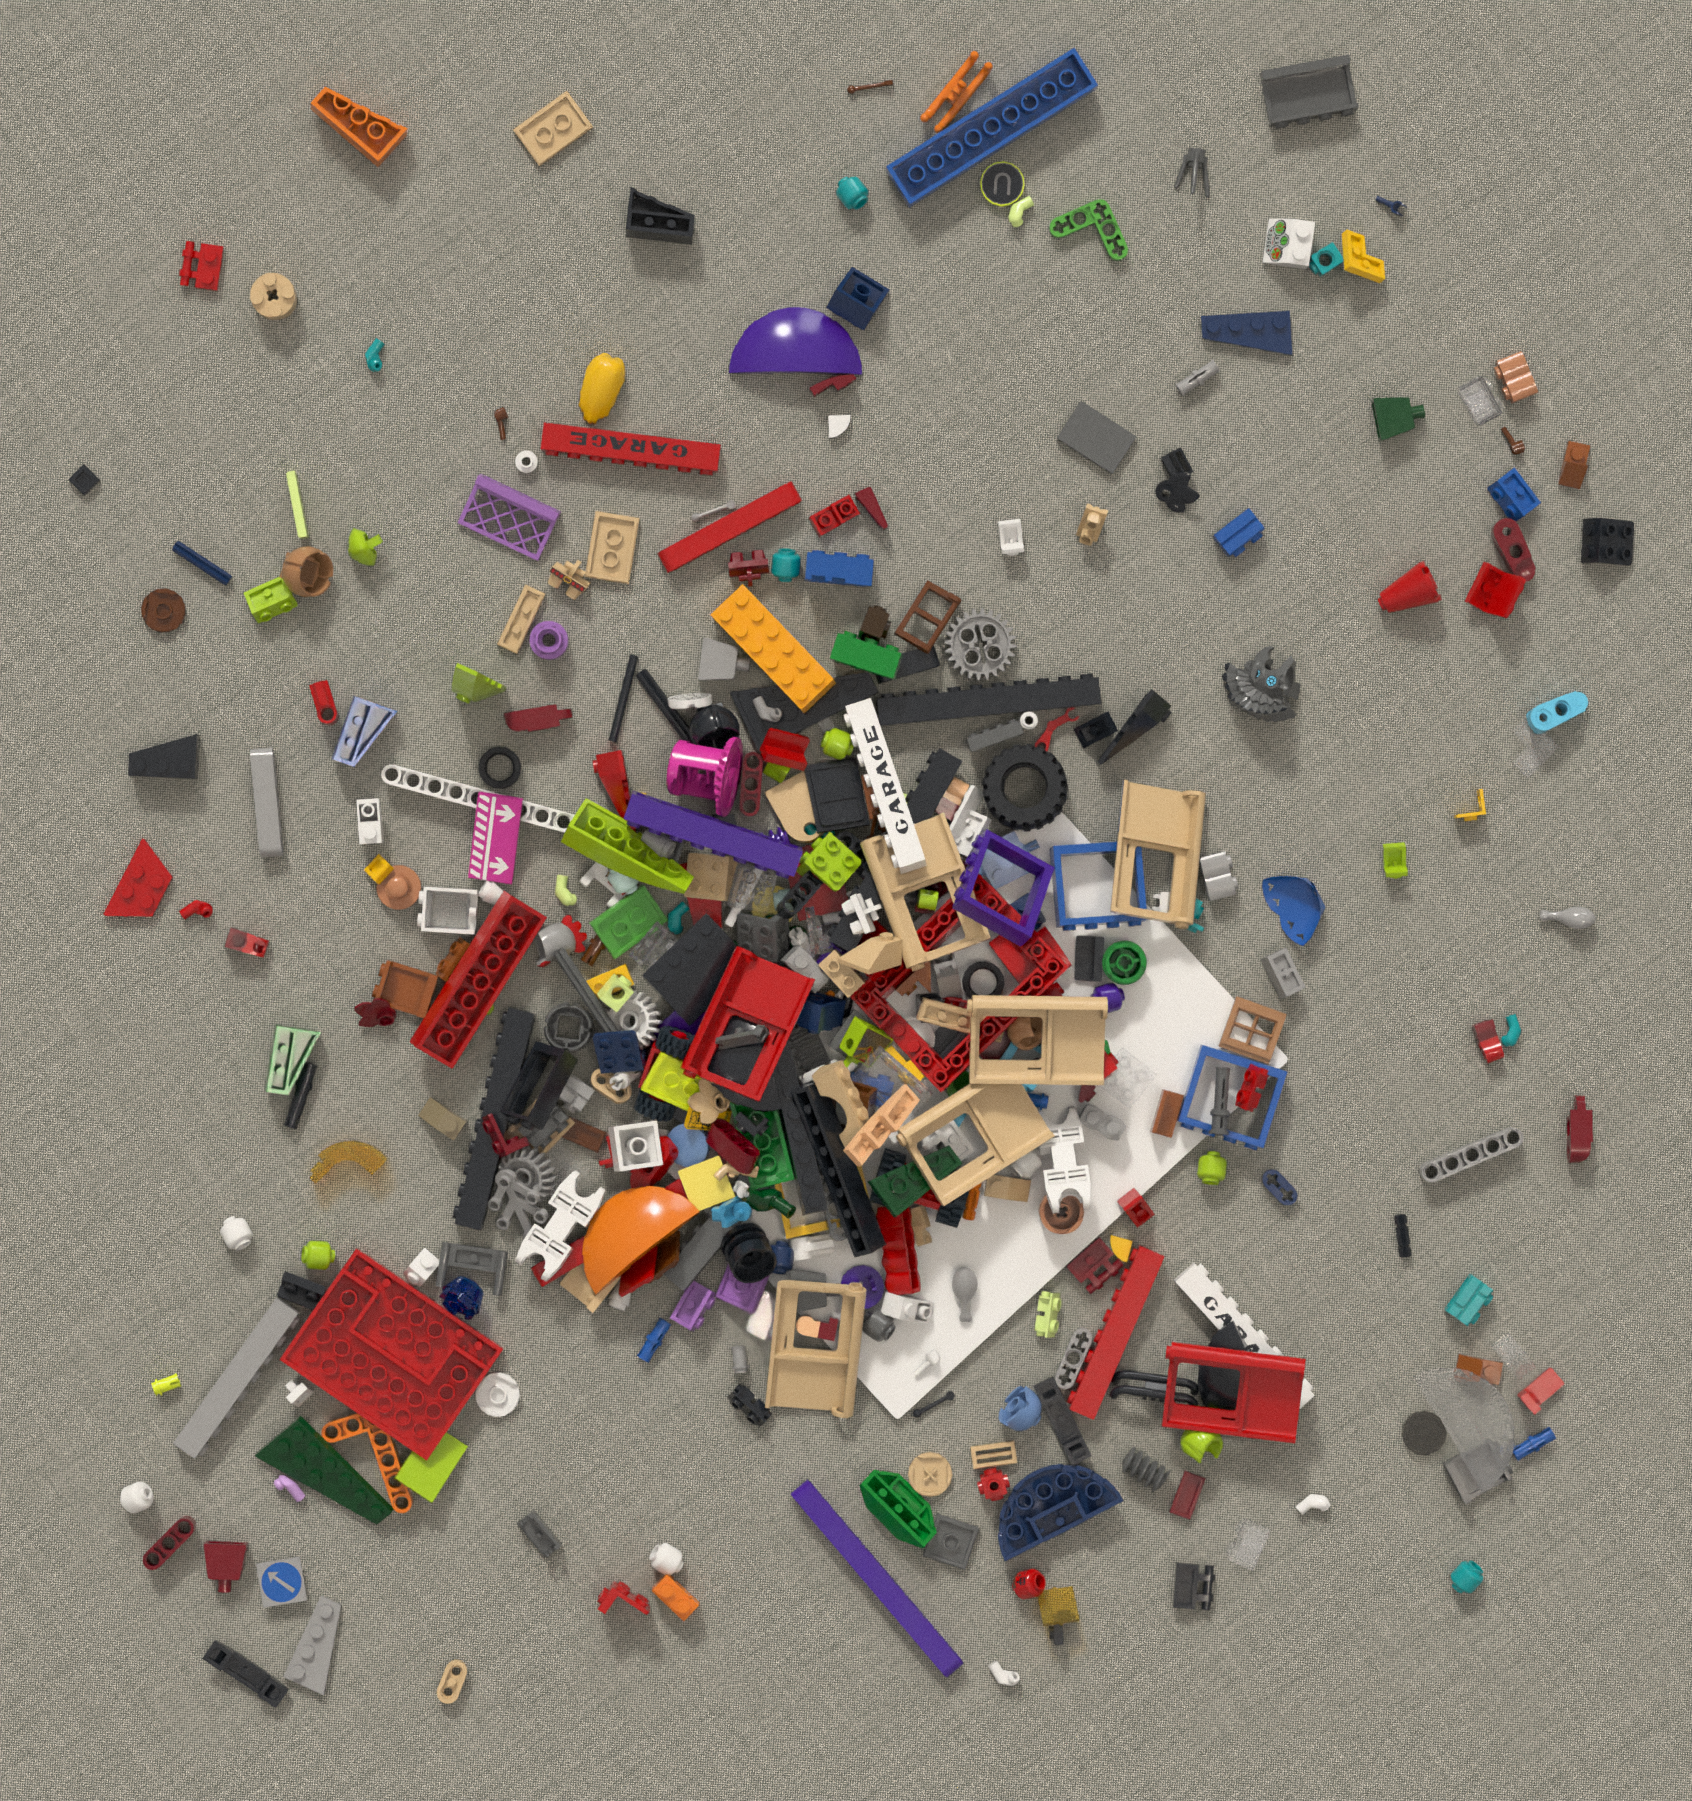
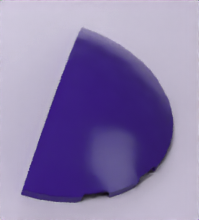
(795, 343)

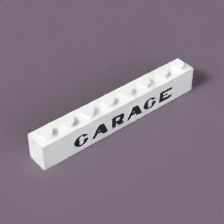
(885, 785)
(1222, 1311)

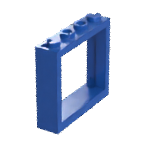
(1091, 923)
(1189, 1123)

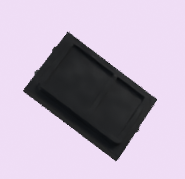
(836, 795)

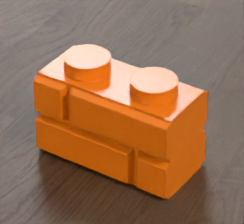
(675, 1596)

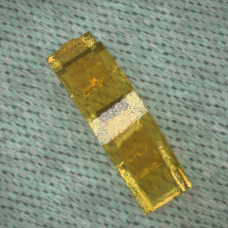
(353, 1150)

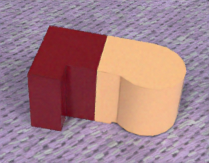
(952, 798)
(816, 1328)

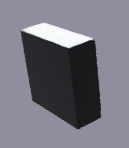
(84, 479)

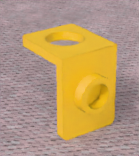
(1473, 816)

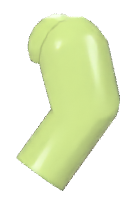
(1017, 210)
(563, 893)

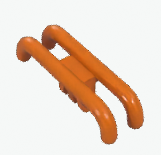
(957, 92)

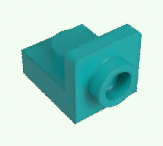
(1198, 911)

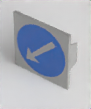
(281, 1582)

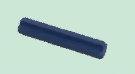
(201, 562)

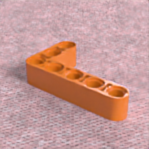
(379, 1449)

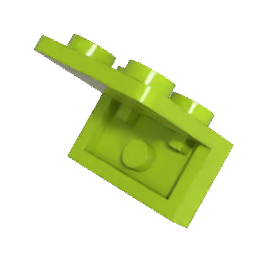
(829, 861)

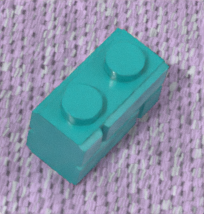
(1469, 1300)

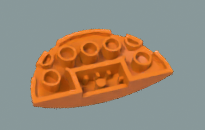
(628, 1229)

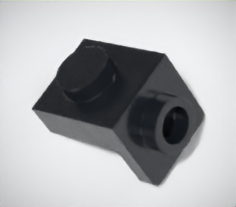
(745, 1125)
(1056, 1633)

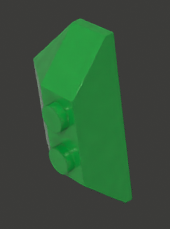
(898, 1507)

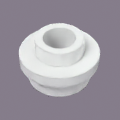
(529, 468)

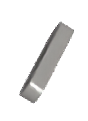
(1061, 1371)

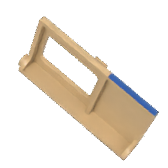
(1161, 822)

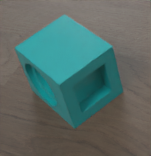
(1334, 256)

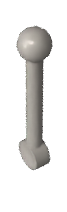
(696, 517)

